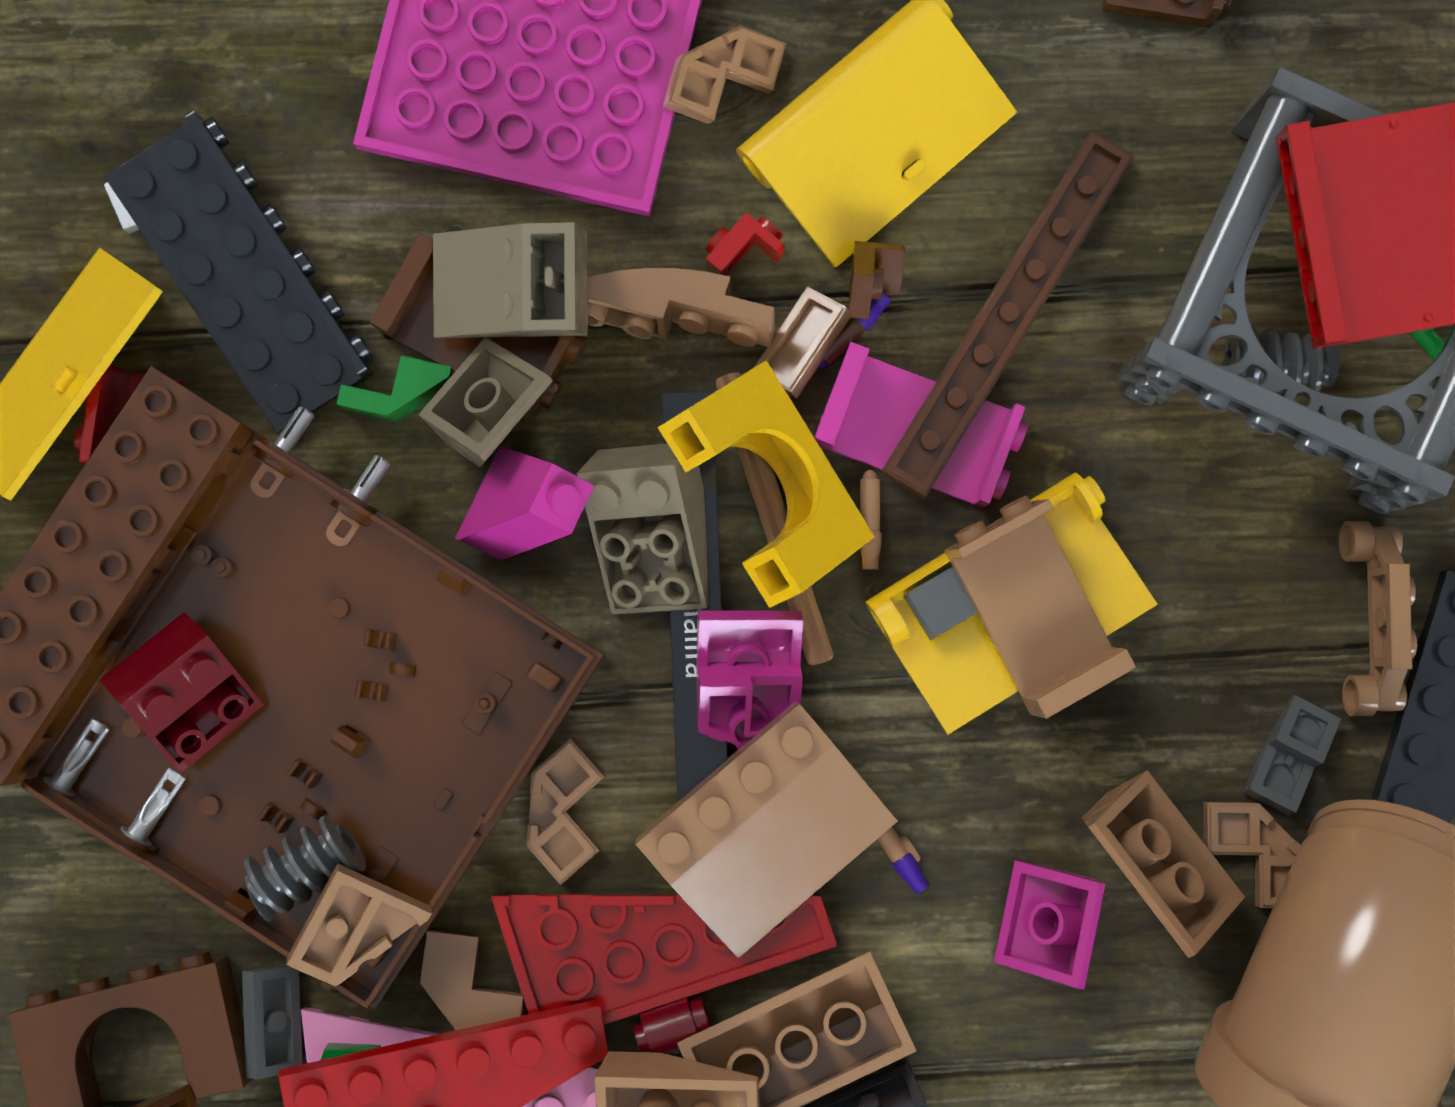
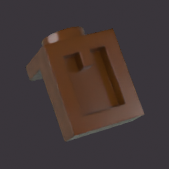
(874, 271)

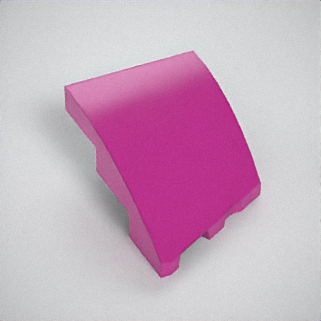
(746, 671)

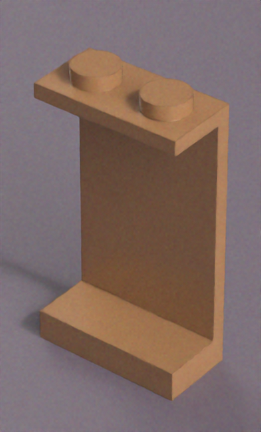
(1035, 608)

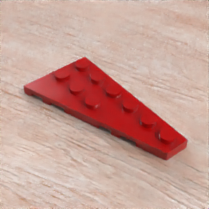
(636, 949)
(468, 1067)

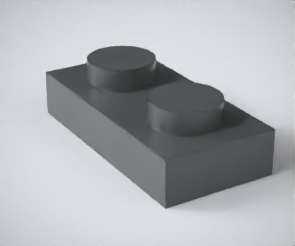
(271, 1020)

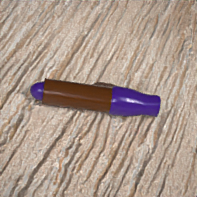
(853, 330)

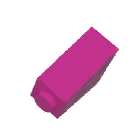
(522, 505)

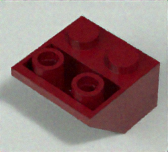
(182, 692)

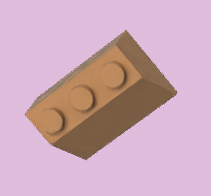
(1164, 860)

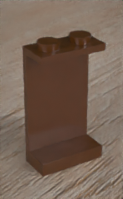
(408, 318)

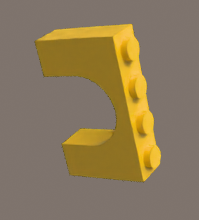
(821, 517)

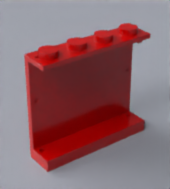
(1373, 222)

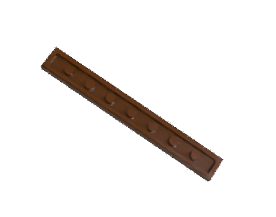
(1007, 315)

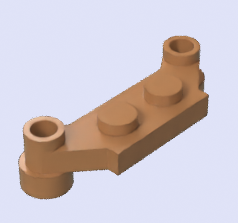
(1389, 615)

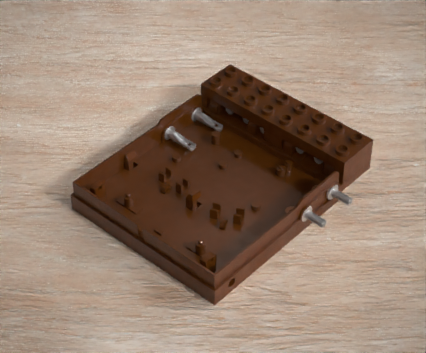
(324, 623)

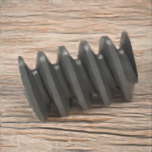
(1292, 356)
(300, 868)

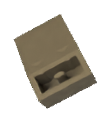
(511, 281)
(648, 529)

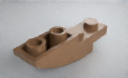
(699, 301)

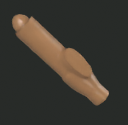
(871, 513)

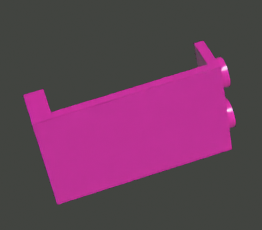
(876, 405)

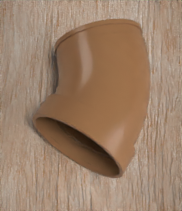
(1349, 973)

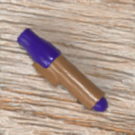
(904, 859)

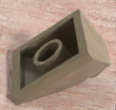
(484, 401)

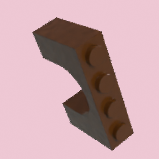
(195, 1001)

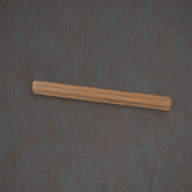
(773, 517)

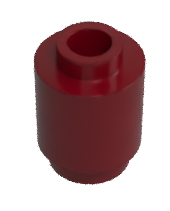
(669, 1024)

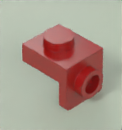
(729, 247)

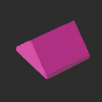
(1050, 923)

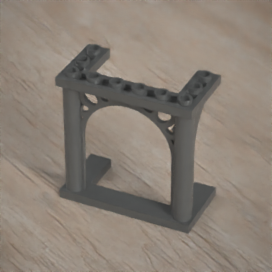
(1178, 356)

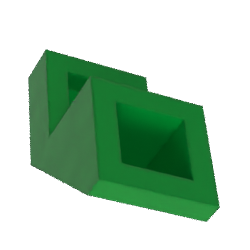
(414, 386)

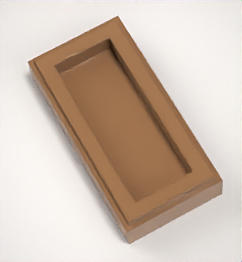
(804, 339)

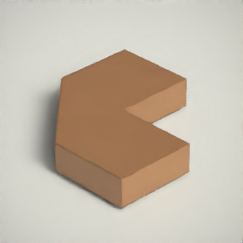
(736, 55)
(1251, 830)
(552, 831)
(450, 979)

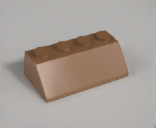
(809, 1036)

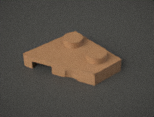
(351, 925)

